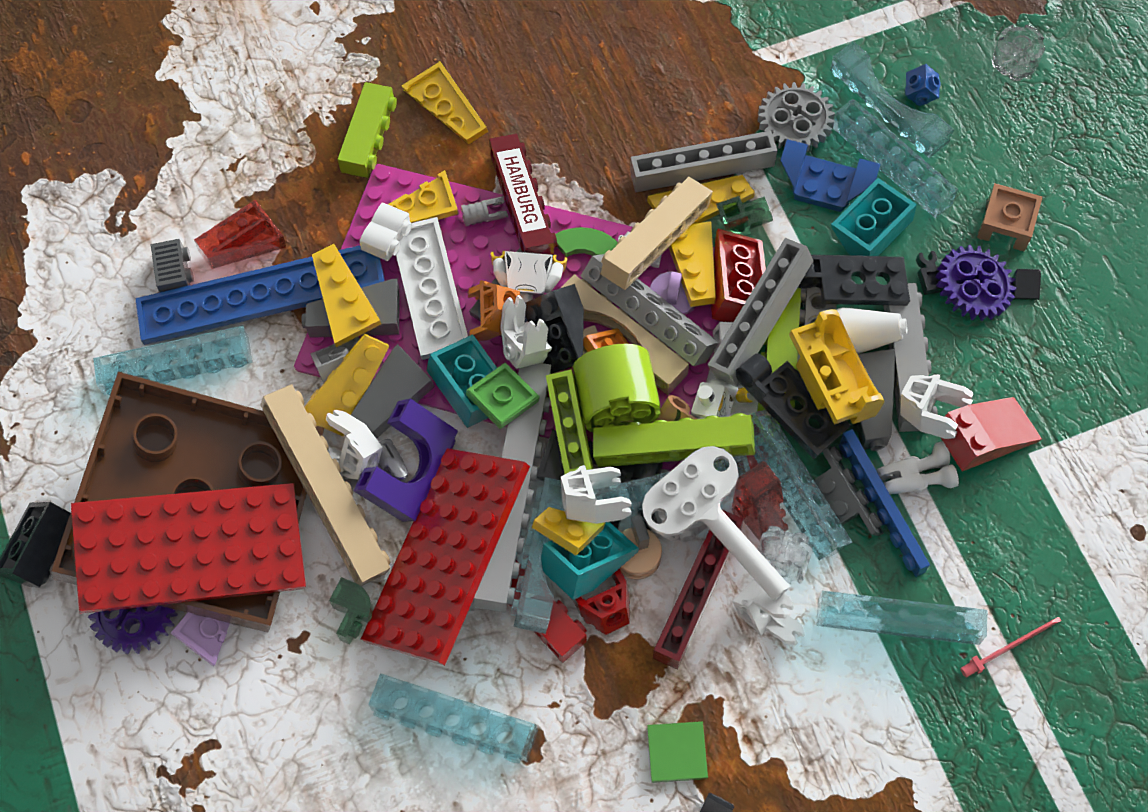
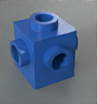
(922, 85)

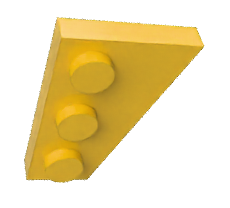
(429, 201)

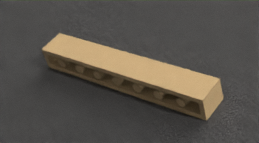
(325, 485)

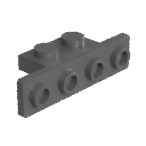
(843, 496)

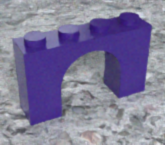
(431, 439)

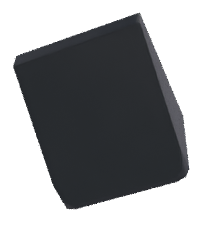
(1027, 284)
(716, 804)

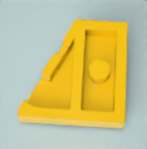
(567, 533)

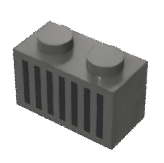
(171, 265)

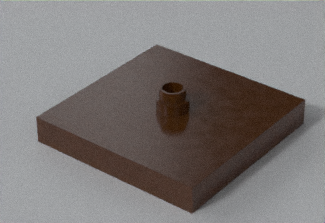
(175, 443)

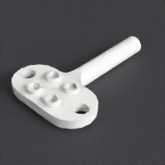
(694, 495)

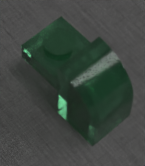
(742, 217)
(356, 605)

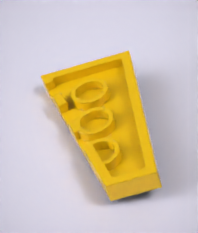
(444, 100)
(722, 191)
(694, 259)
(343, 298)
(348, 382)

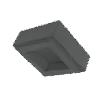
(640, 532)

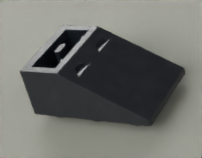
(564, 317)

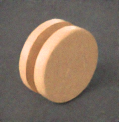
(645, 561)

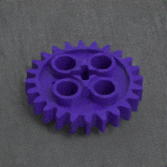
(975, 282)
(151, 626)

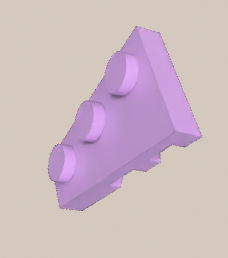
(202, 635)

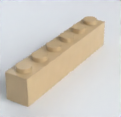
(655, 233)

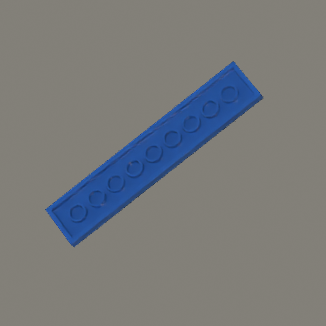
(243, 296)

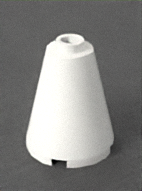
(872, 328)

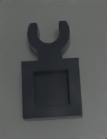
(928, 273)

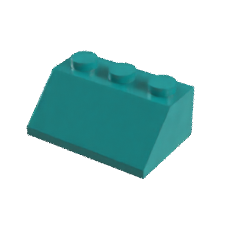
(874, 220)
(456, 370)

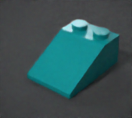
(591, 566)

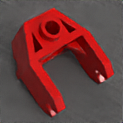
(597, 613)

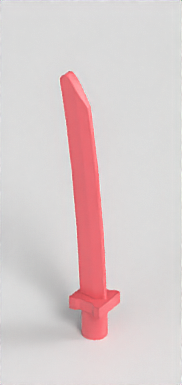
(977, 665)

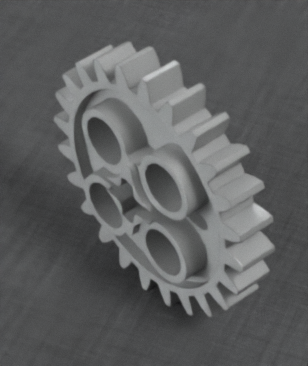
(796, 115)

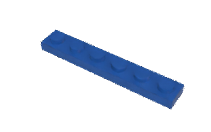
(887, 510)

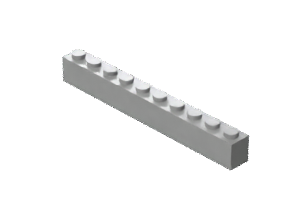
(522, 445)

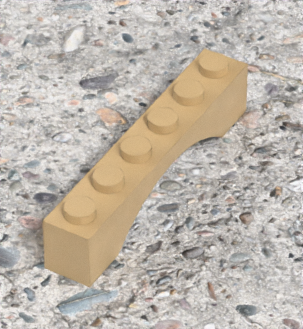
(667, 365)

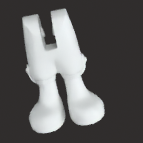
(910, 470)

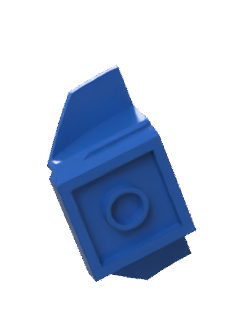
(824, 181)

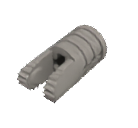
(479, 213)
(391, 461)

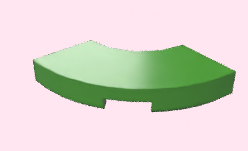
(584, 241)

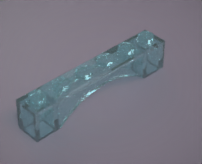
(923, 129)
(536, 599)

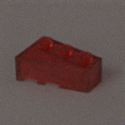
(240, 237)
(759, 500)

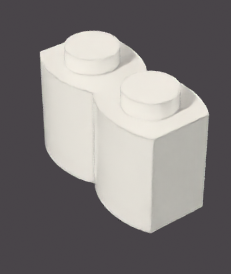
(385, 232)

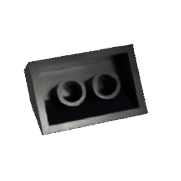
(34, 544)

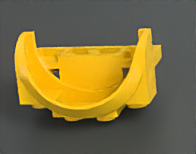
(835, 370)

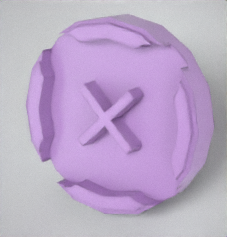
(670, 289)

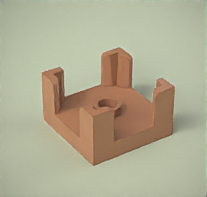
(1010, 214)

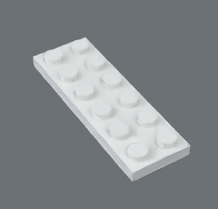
(430, 288)

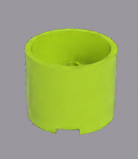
(616, 386)

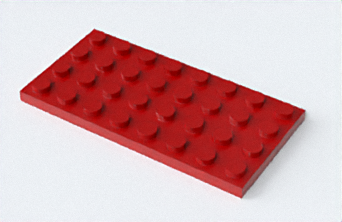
(186, 547)
(445, 555)

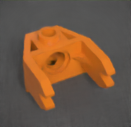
(490, 313)

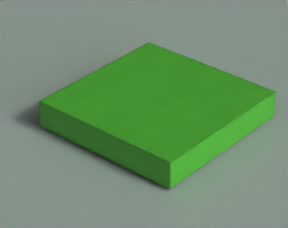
(502, 395)
(677, 752)

